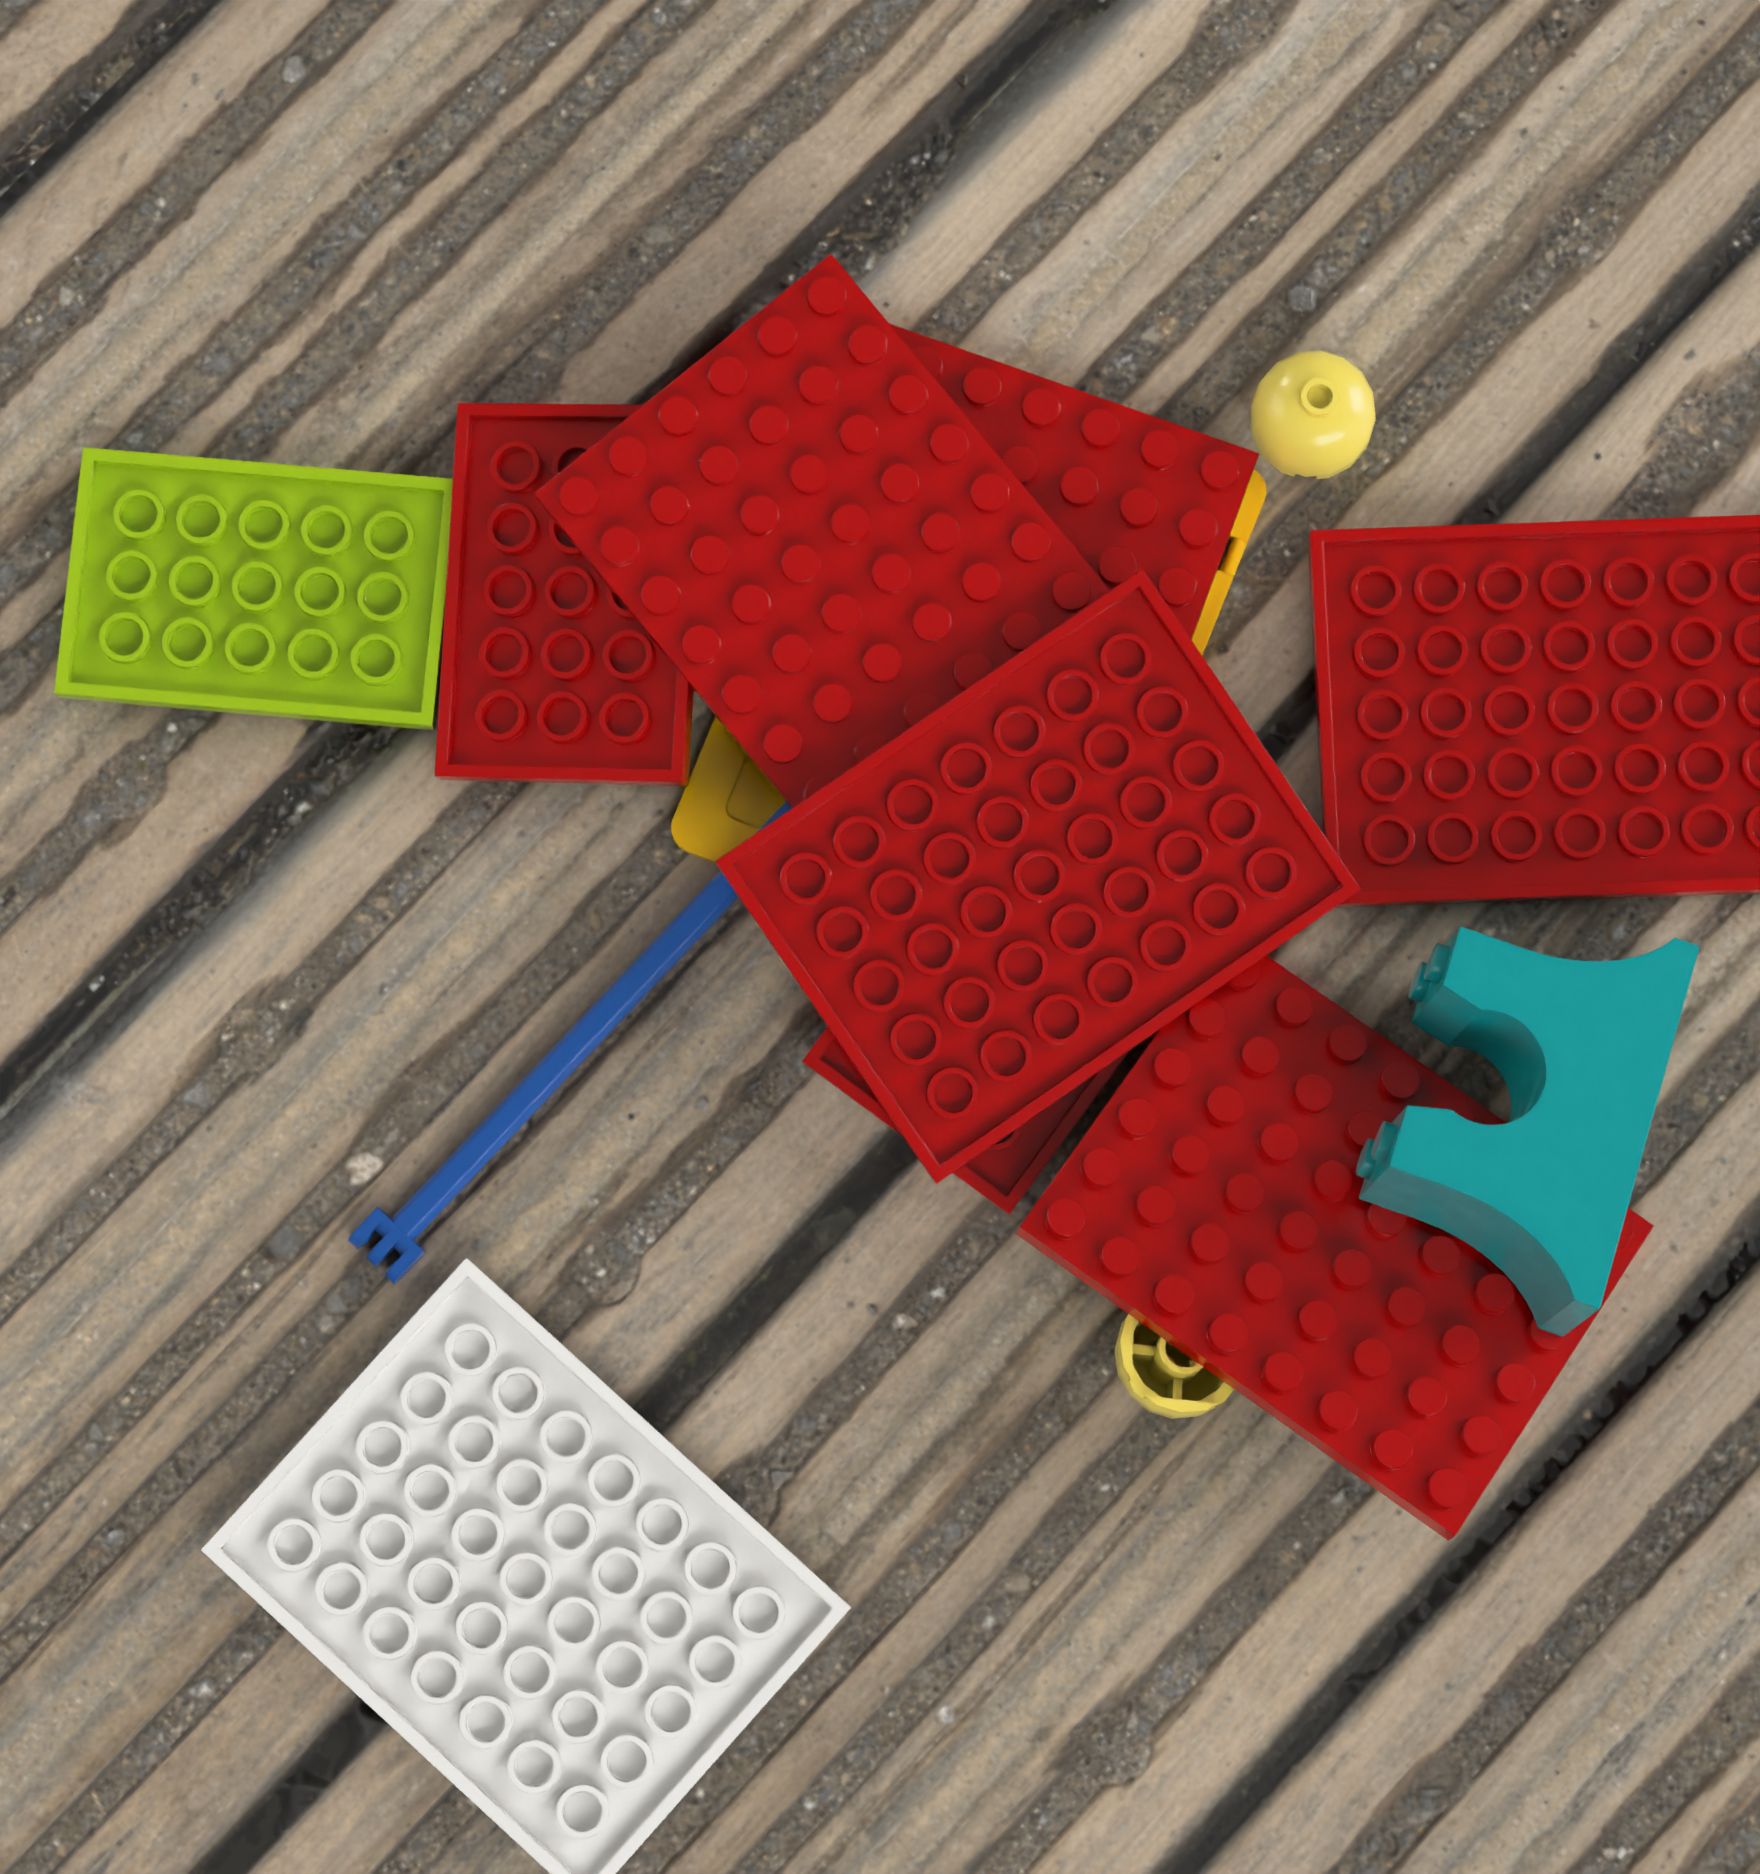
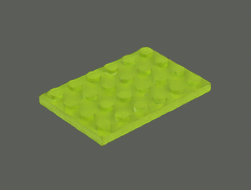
(256, 589)

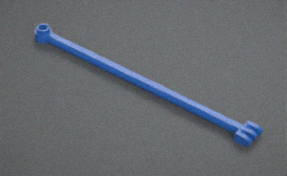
(542, 1081)

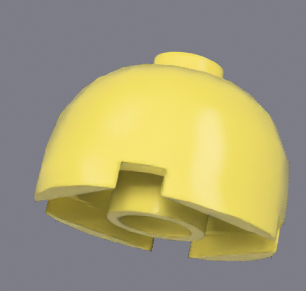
(1312, 414)
(1163, 1376)

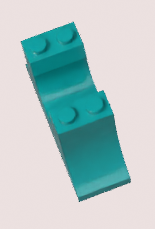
(1583, 1079)

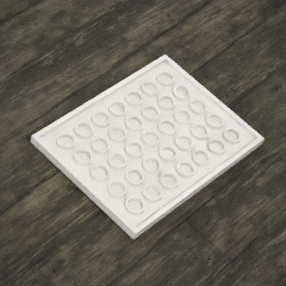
(526, 1579)

